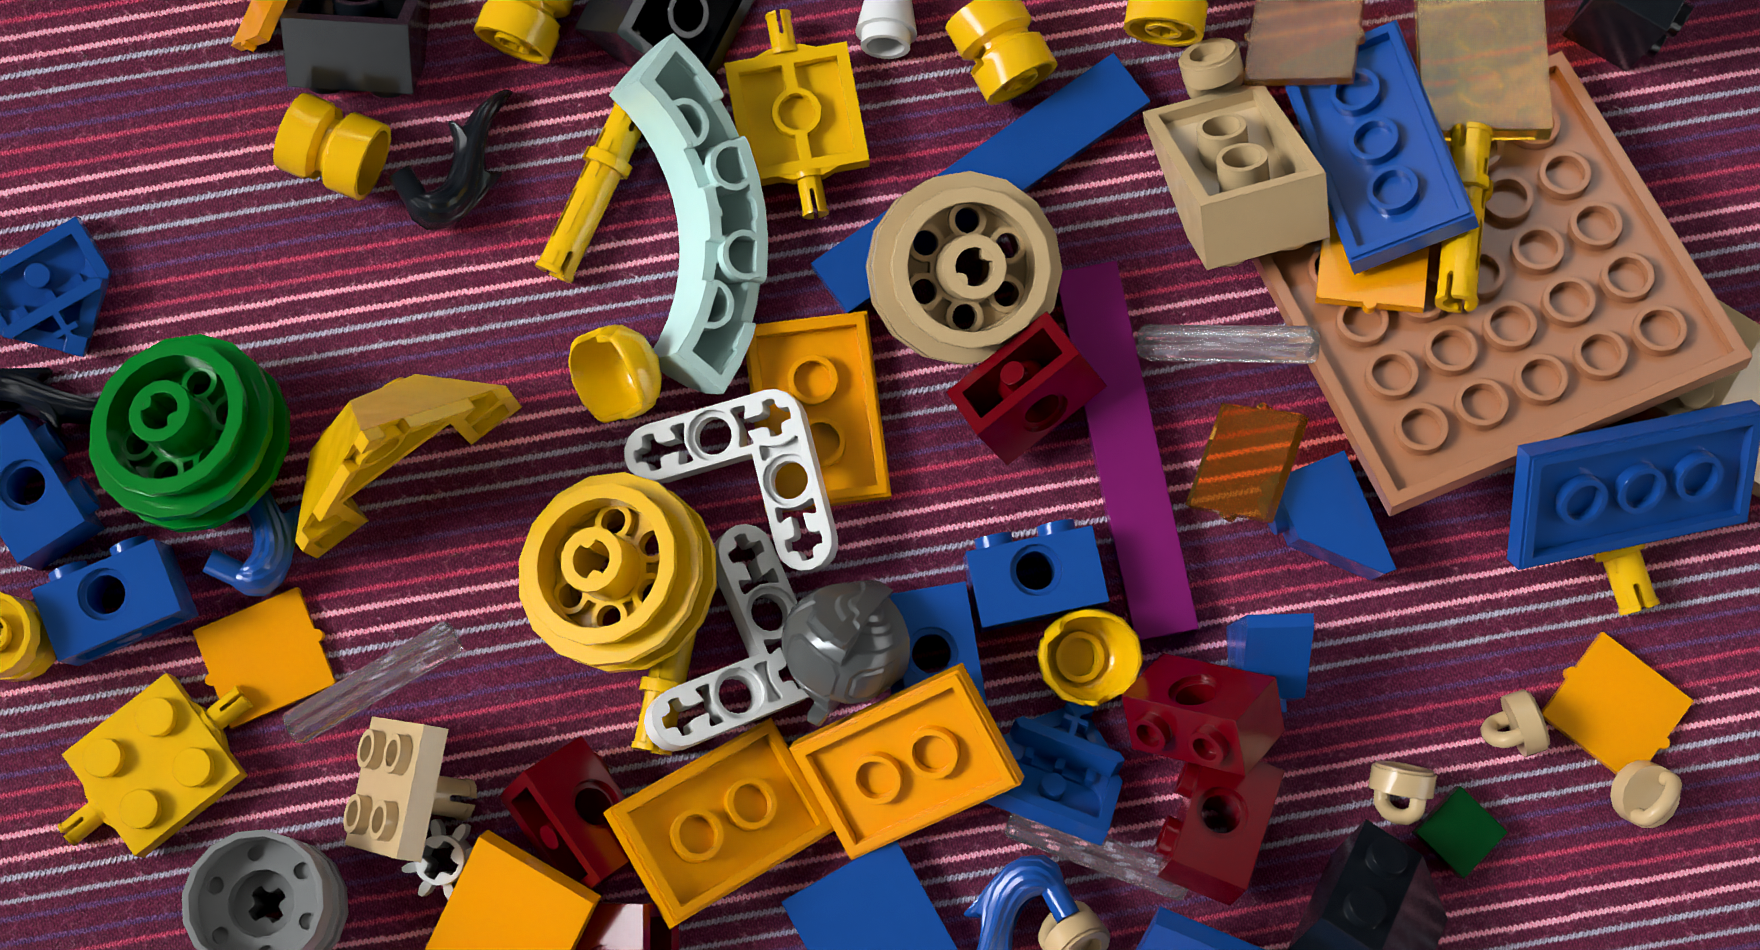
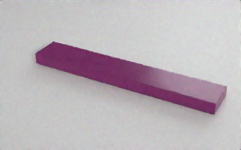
(1127, 456)

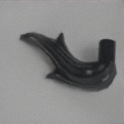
(467, 177)
(26, 392)

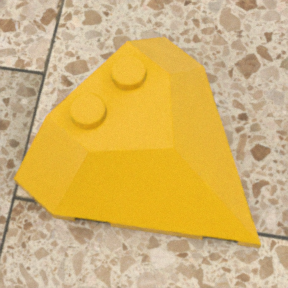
(378, 433)

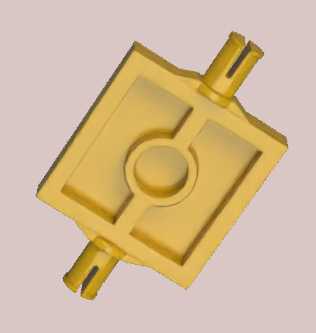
(798, 112)
(154, 765)

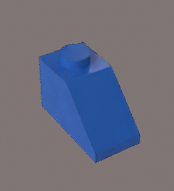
(1330, 518)
(1274, 647)

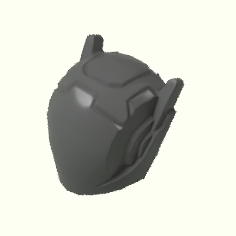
(845, 645)

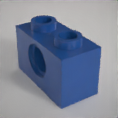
(63, 514)
(1004, 602)
(152, 603)
(941, 615)

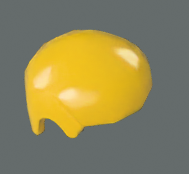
(615, 372)
(1089, 656)

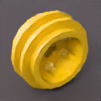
(566, 556)

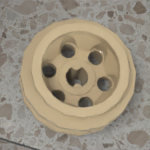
(932, 207)

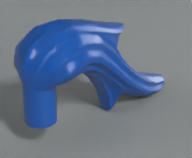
(271, 554)
(1011, 891)

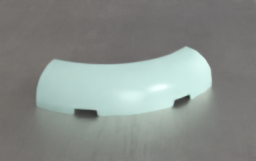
(716, 212)

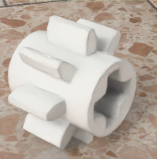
(429, 864)

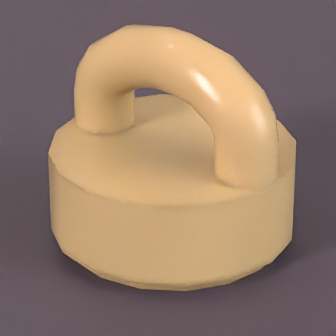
(1211, 67)
(1524, 721)
(1403, 781)
(1645, 793)
(1075, 932)

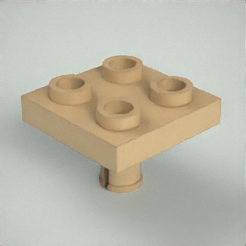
(402, 789)

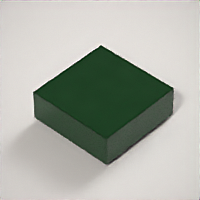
(1459, 832)

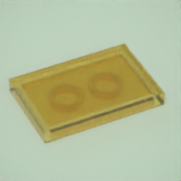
(1486, 65)

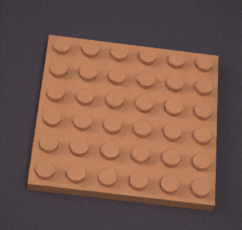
(1574, 327)

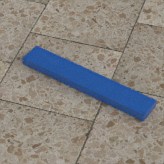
(1020, 153)

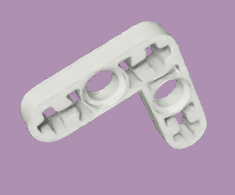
(769, 456)
(757, 672)

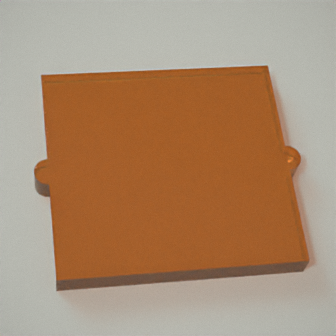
(1304, 42)
(1247, 462)

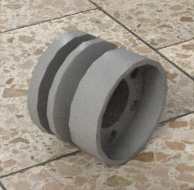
(230, 888)

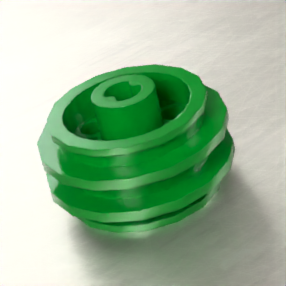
(169, 412)

